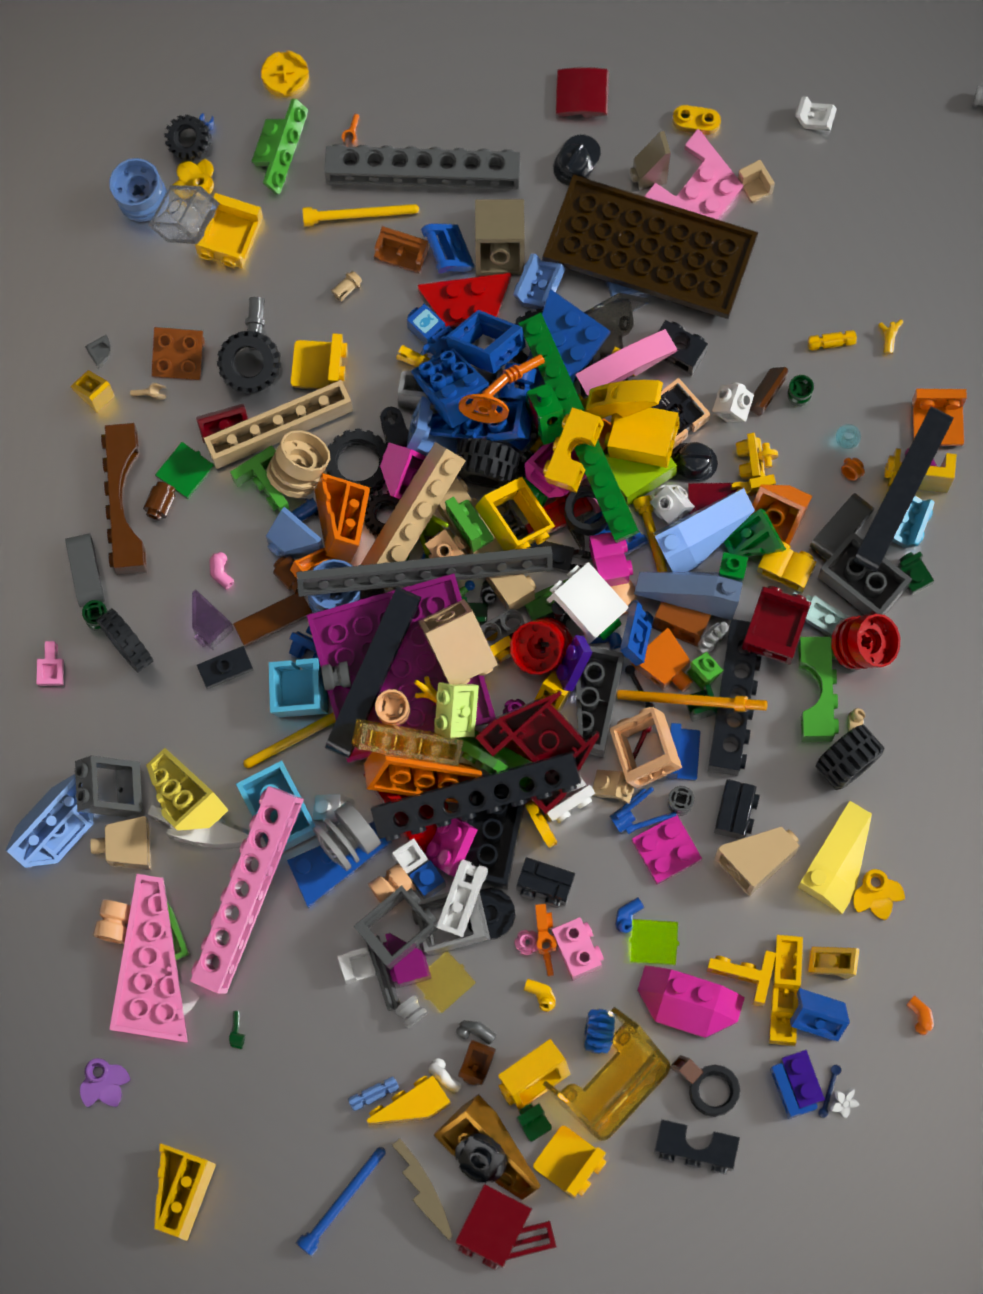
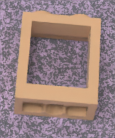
(653, 769)

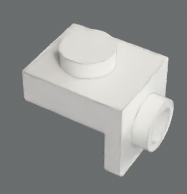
(815, 115)
(327, 804)

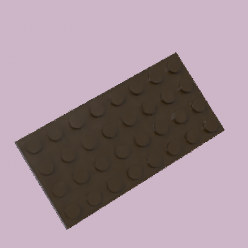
(650, 246)

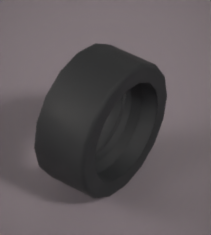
(573, 523)
(734, 1086)

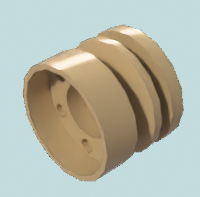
(298, 464)

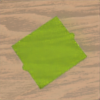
(654, 942)

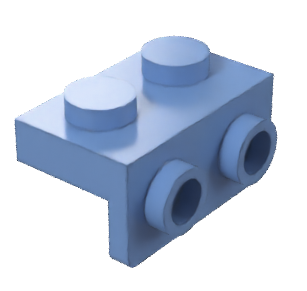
(537, 281)

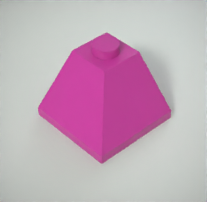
(399, 468)

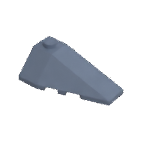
(692, 590)

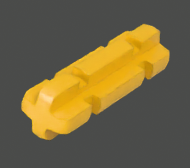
(832, 340)

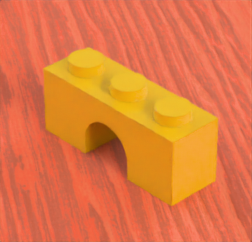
(578, 429)

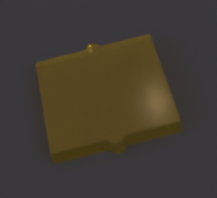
(447, 982)

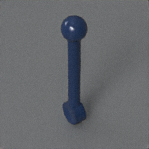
(835, 1070)

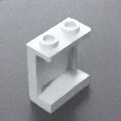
(588, 600)

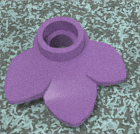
(105, 1086)

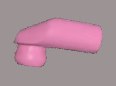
(217, 572)

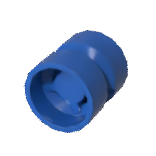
(510, 393)

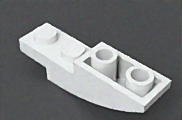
(216, 837)

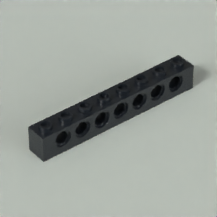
(385, 813)

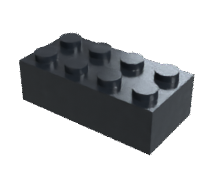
(495, 839)

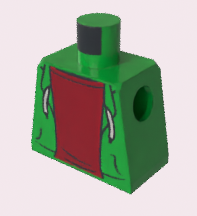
(541, 406)

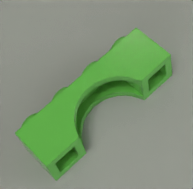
(816, 657)

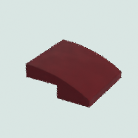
(582, 92)

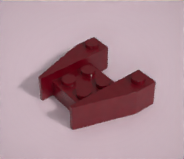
(540, 734)

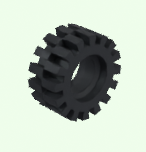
(201, 142)
(372, 508)

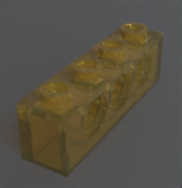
(406, 742)

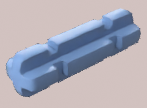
(373, 1093)

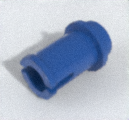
(306, 509)

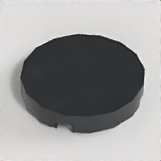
(498, 912)
(481, 1158)

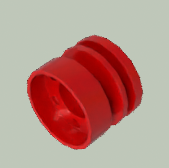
(866, 641)
(527, 646)

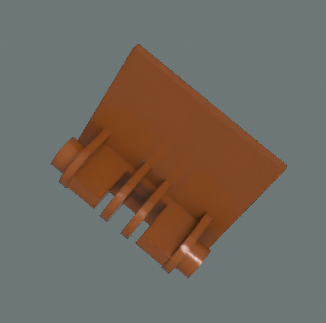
(177, 353)

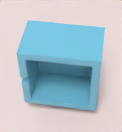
(296, 690)

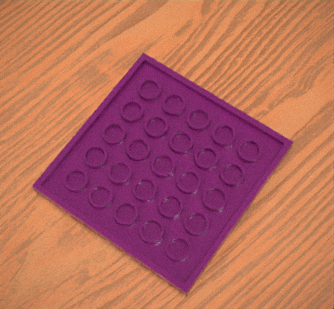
(347, 633)

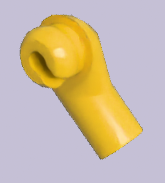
(543, 992)

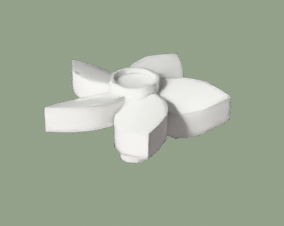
(844, 1102)

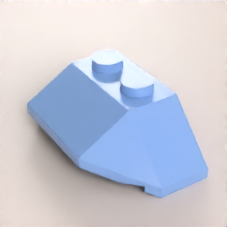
(50, 827)

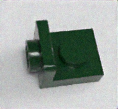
(914, 567)

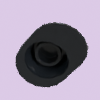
(577, 158)
(694, 462)

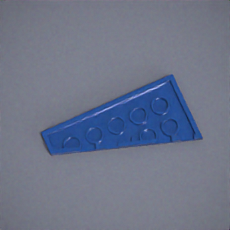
(576, 339)

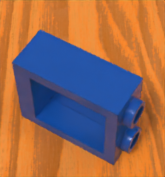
(506, 346)

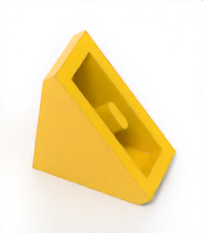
(93, 390)

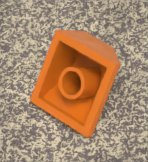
(784, 508)

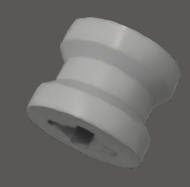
(411, 1011)

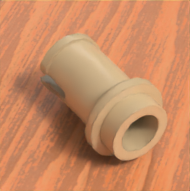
(347, 285)

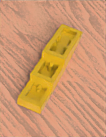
(784, 989)

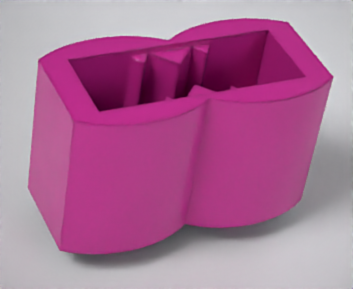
(610, 559)

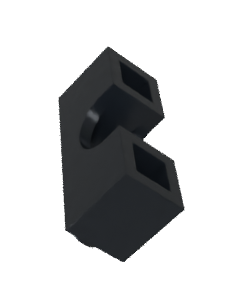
(672, 1144)

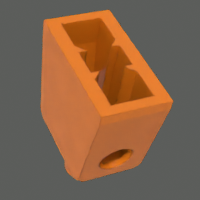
(665, 662)

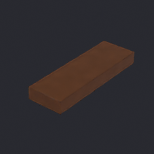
(272, 619)

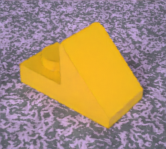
(834, 961)

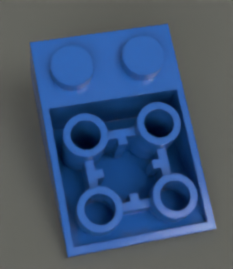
(446, 382)

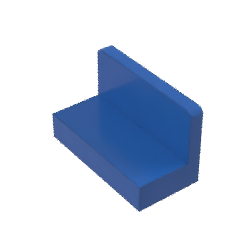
(687, 746)
(820, 1015)
(786, 1093)

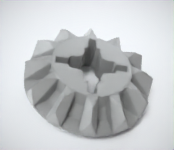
(712, 637)

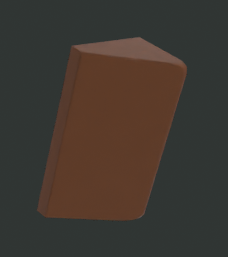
(768, 389)

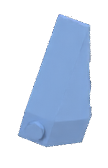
(702, 532)

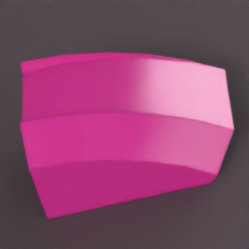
(534, 471)

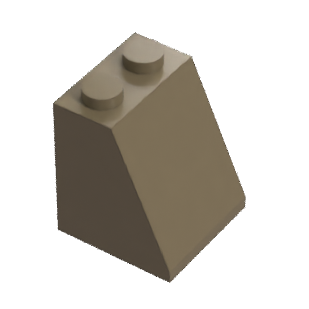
(499, 236)

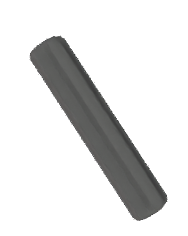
(385, 980)

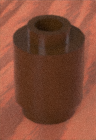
(159, 501)
(283, 573)

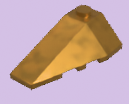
(480, 1118)

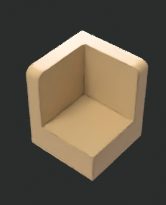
(756, 181)

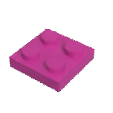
(450, 845)
(666, 849)

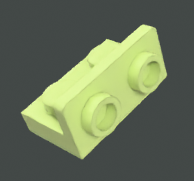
(456, 710)

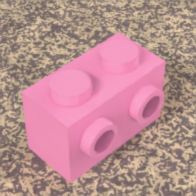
(577, 949)

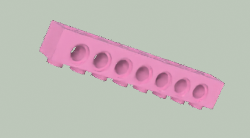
(268, 857)

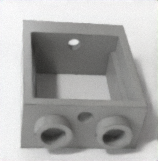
(477, 919)

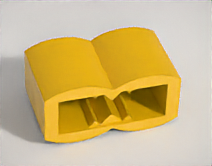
(788, 567)

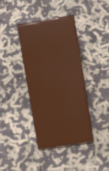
(686, 1068)

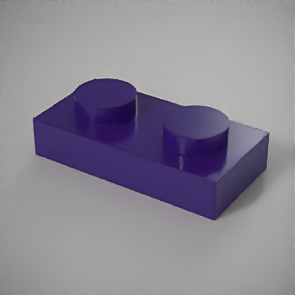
(573, 663)
(802, 1079)

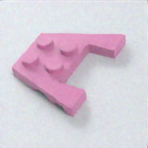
(711, 186)

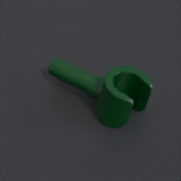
(236, 1039)

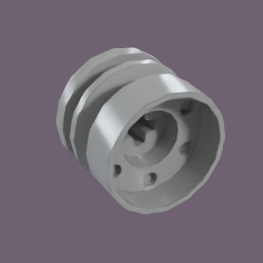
(346, 836)

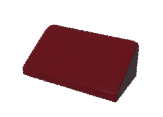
(220, 420)

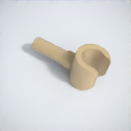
(151, 391)

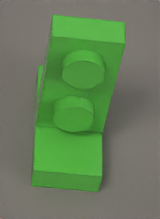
(256, 468)

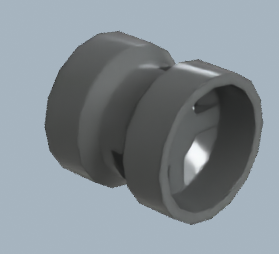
(336, 675)
(678, 804)

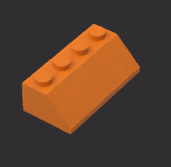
(412, 775)

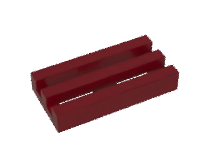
(549, 1234)

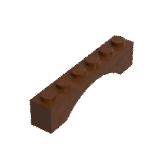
(121, 452)

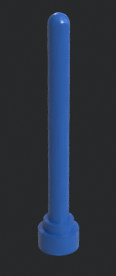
(310, 1240)

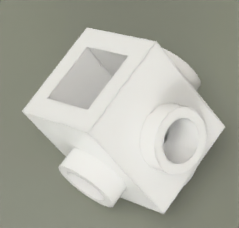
(733, 402)
(671, 503)

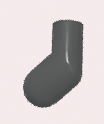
(477, 1028)

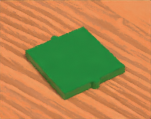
(184, 470)

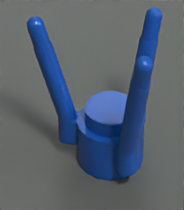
(623, 817)

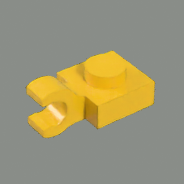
(753, 485)

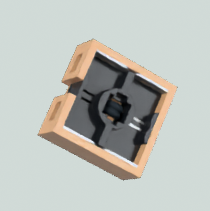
(691, 412)

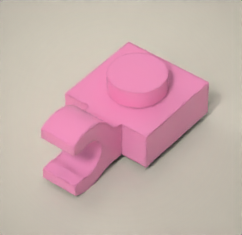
(50, 670)

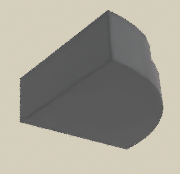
(99, 350)

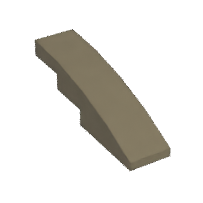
(427, 1199)

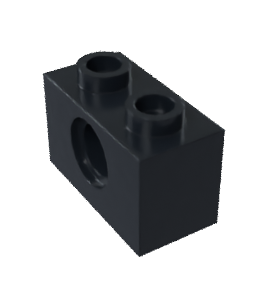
(689, 357)

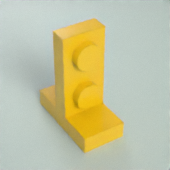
(746, 972)

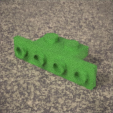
(278, 145)
(504, 759)

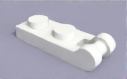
(461, 898)

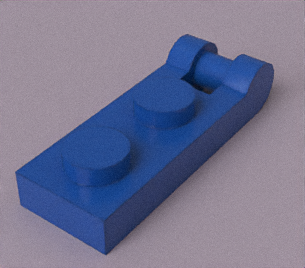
(636, 633)

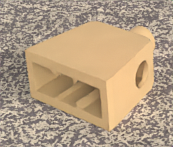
(125, 843)

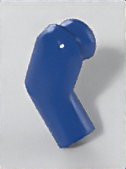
(625, 915)

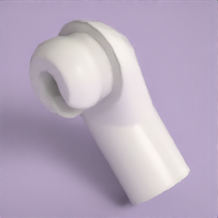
(443, 1077)

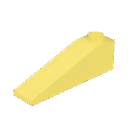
(182, 795)
(837, 865)

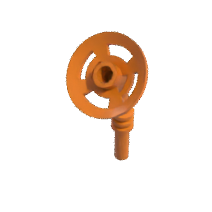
(486, 403)

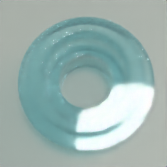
(848, 443)

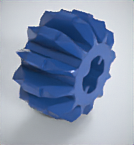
(599, 1031)

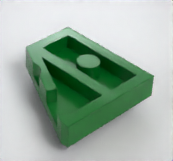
(755, 537)

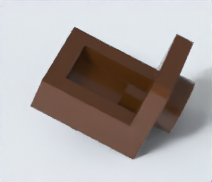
(476, 1063)

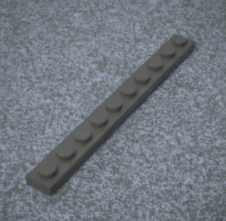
(418, 571)

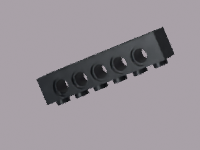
(720, 759)

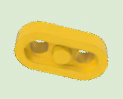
(696, 119)

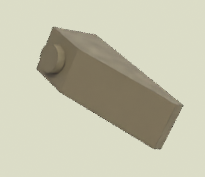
(652, 163)

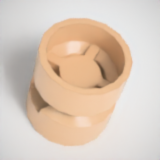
(392, 707)
(395, 877)
(115, 917)

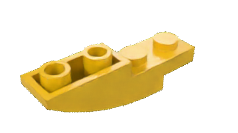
(623, 397)

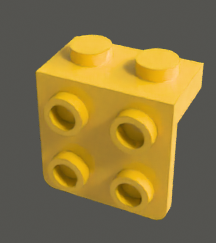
(318, 363)
(570, 1162)

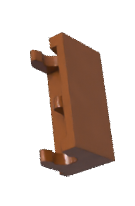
(401, 249)
(682, 622)

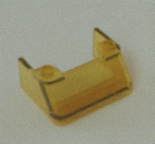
(619, 1085)

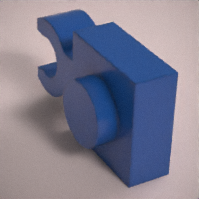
(437, 343)

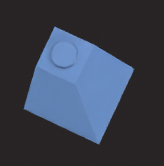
(292, 537)

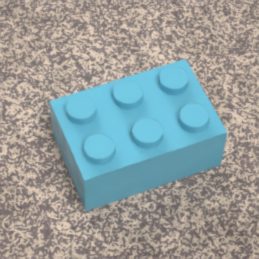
(277, 777)

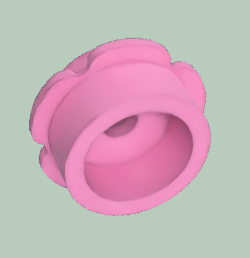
(520, 944)

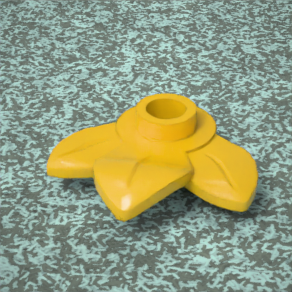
(196, 175)
(878, 898)

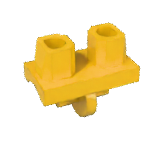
(753, 448)

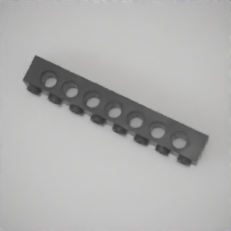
(433, 175)

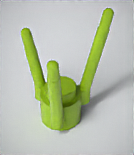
(432, 528)

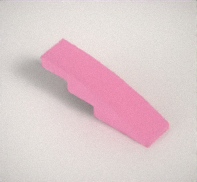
(628, 361)

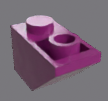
(411, 968)

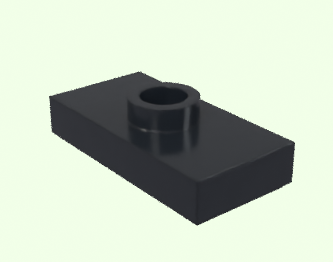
(225, 667)

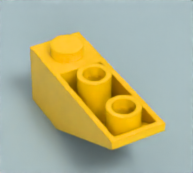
(417, 1104)

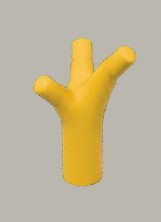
(889, 334)
(428, 690)

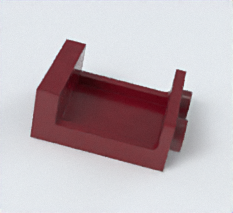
(776, 624)
(492, 1227)

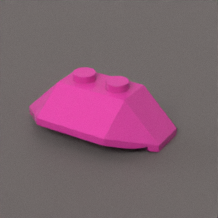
(688, 1001)

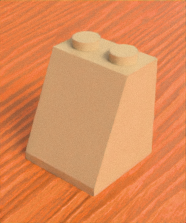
(458, 643)
(757, 857)

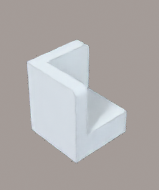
(410, 857)
(356, 965)

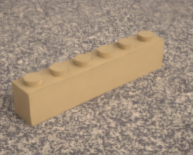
(272, 425)
(415, 507)
(512, 590)

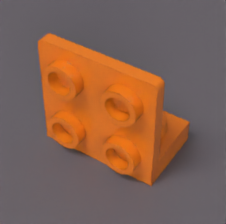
(946, 400)

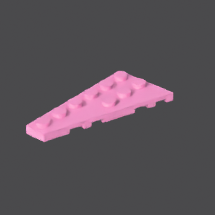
(148, 980)

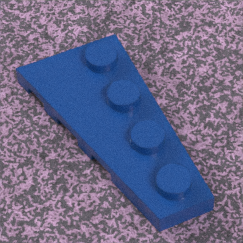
(319, 874)

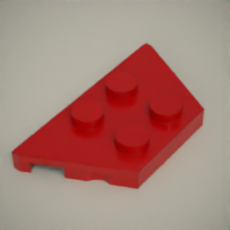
(459, 299)

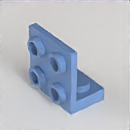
(419, 437)

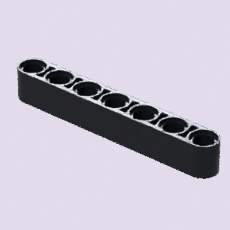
(903, 489)
(373, 670)

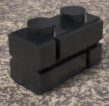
(735, 809)
(545, 882)

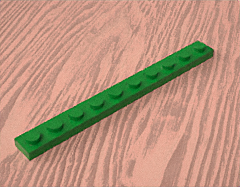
(592, 458)

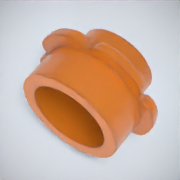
(853, 469)

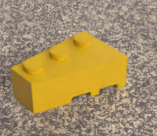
(180, 1190)

